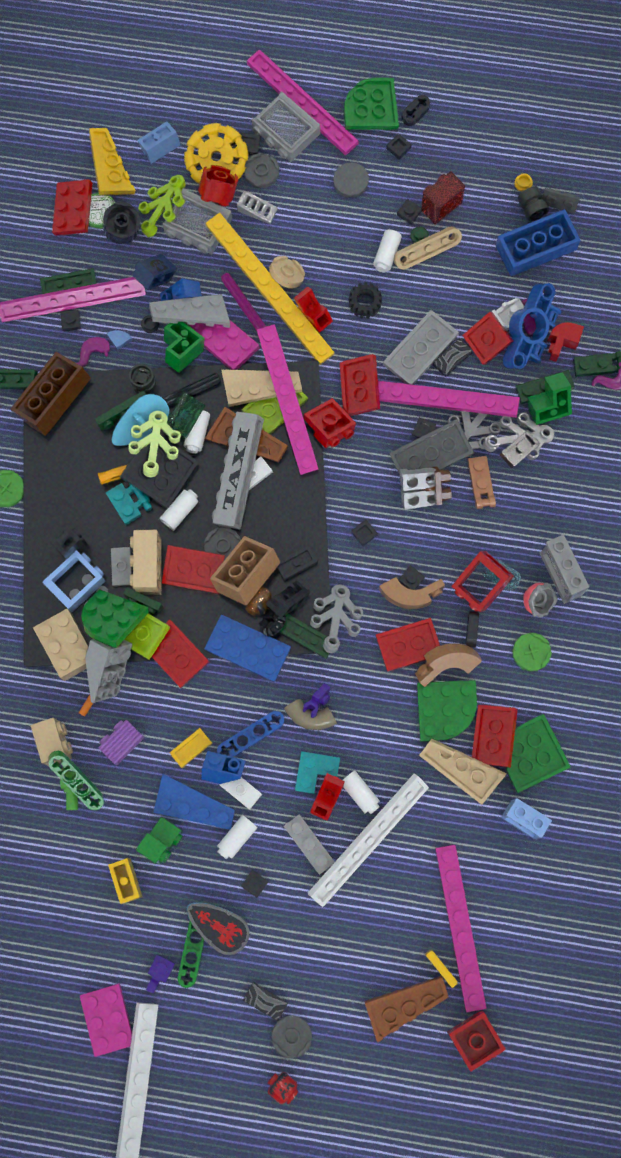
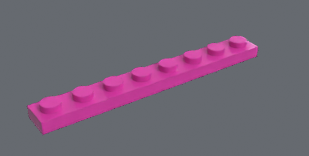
(282, 82)
(70, 299)
(287, 399)
(448, 399)
(460, 928)

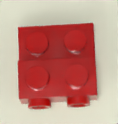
(330, 423)

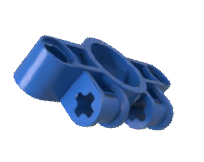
(545, 315)

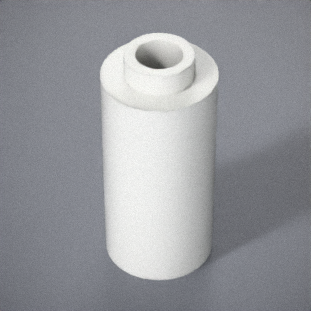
(387, 250)
(195, 439)
(179, 509)
(361, 793)
(236, 837)

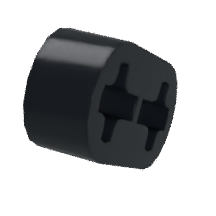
(418, 112)
(472, 629)

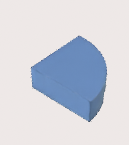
(119, 338)

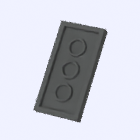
(434, 449)

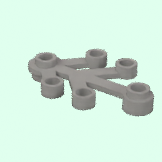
(472, 429)
(538, 434)
(336, 614)

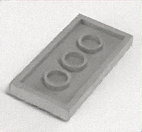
(420, 348)

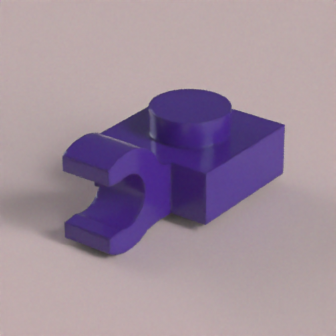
(319, 698)
(160, 970)

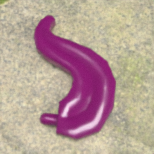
(91, 345)
(611, 383)

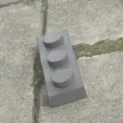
(309, 844)

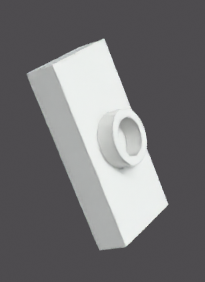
(260, 472)
(242, 792)

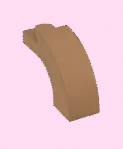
(409, 598)
(447, 657)

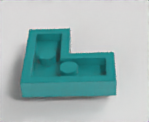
(311, 766)

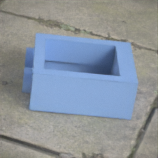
(87, 591)
(532, 821)

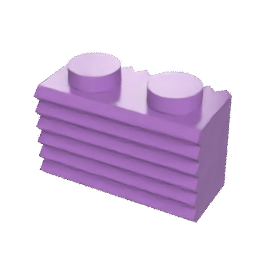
(121, 741)

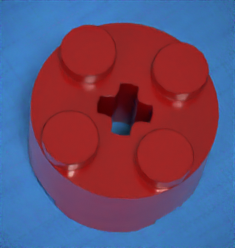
(217, 185)

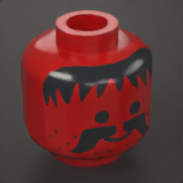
(282, 1088)

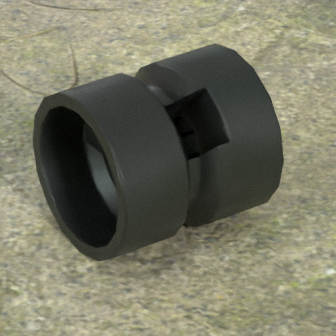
(532, 203)
(142, 378)

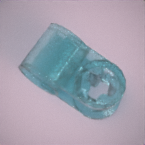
(493, 578)

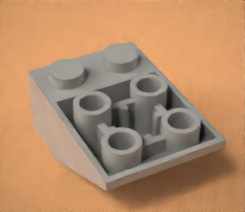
(106, 668)

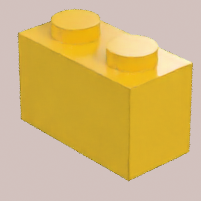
(125, 880)

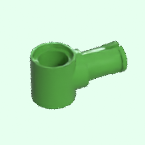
(71, 798)

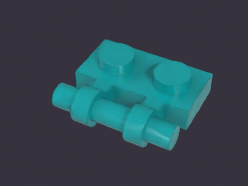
(124, 504)

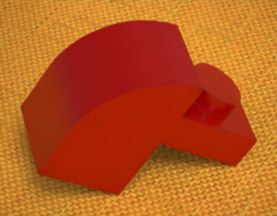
(312, 310)
(565, 335)
(327, 797)

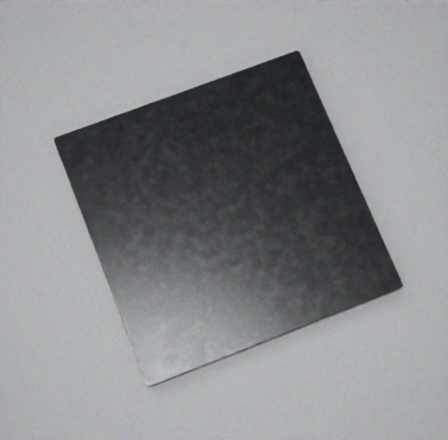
(66, 491)

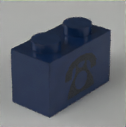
(154, 271)

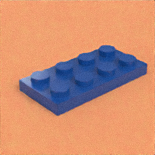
(247, 648)

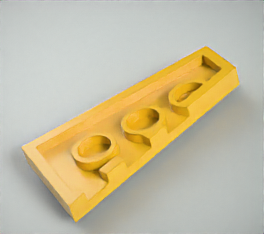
(109, 171)

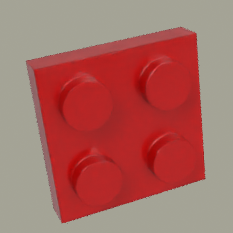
(487, 338)

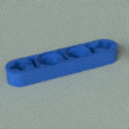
(249, 733)

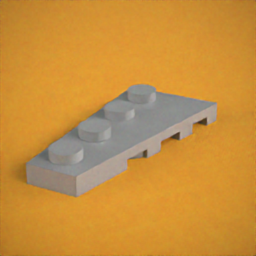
(192, 310)

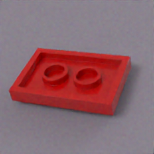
(72, 207)
(360, 385)
(191, 568)
(407, 644)
(179, 656)
(494, 735)

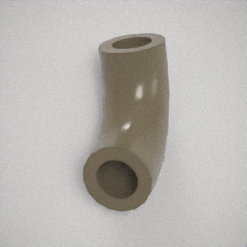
(322, 721)

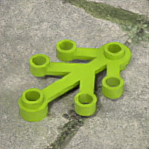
(175, 187)

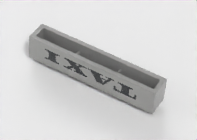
(238, 470)

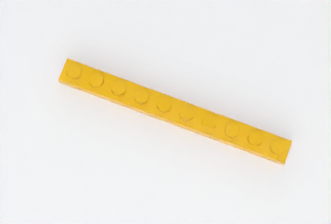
(269, 288)

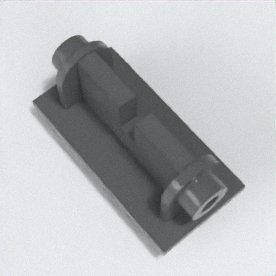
(560, 201)

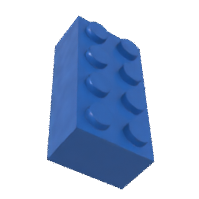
(537, 242)

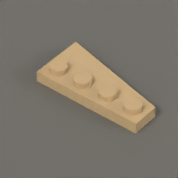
(252, 385)
(466, 772)

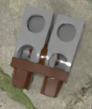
(423, 487)

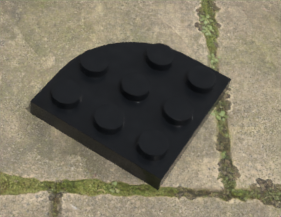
(168, 481)

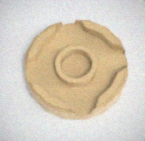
(286, 272)

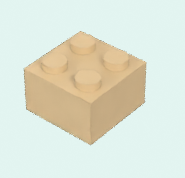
(51, 737)

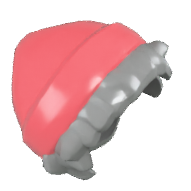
(539, 599)

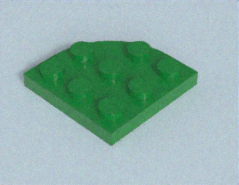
(371, 105)
(111, 617)
(445, 709)
(535, 754)

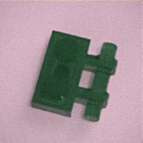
(191, 411)

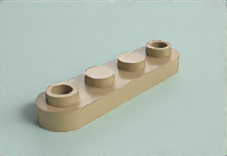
(427, 247)

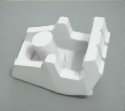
(506, 311)

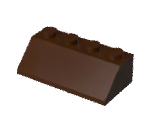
(50, 393)

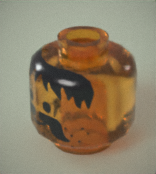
(258, 603)

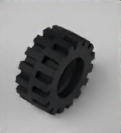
(365, 290)

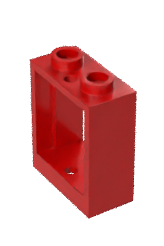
(494, 566)

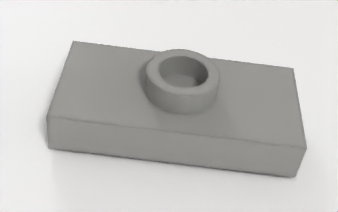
(121, 566)

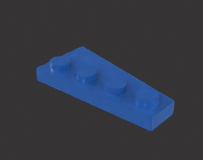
(188, 804)

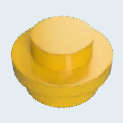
(523, 182)

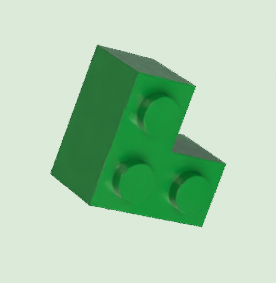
(183, 343)
(553, 402)
(159, 841)

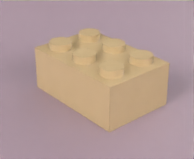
(146, 562)
(63, 644)

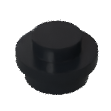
(148, 325)

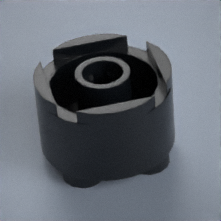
(121, 233)

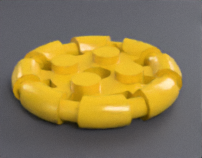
(215, 144)

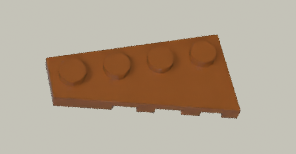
(268, 447)
(404, 1005)

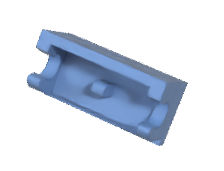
(159, 142)

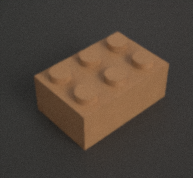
(245, 570)

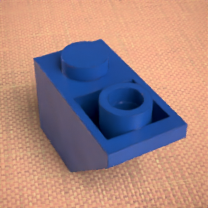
(182, 289)
(221, 768)

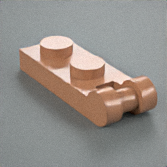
(481, 482)

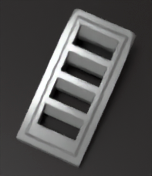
(252, 199)

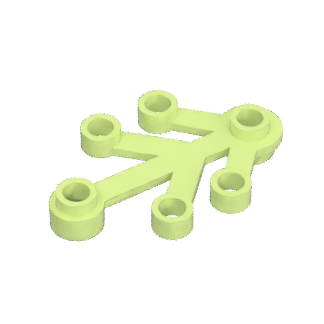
(155, 439)

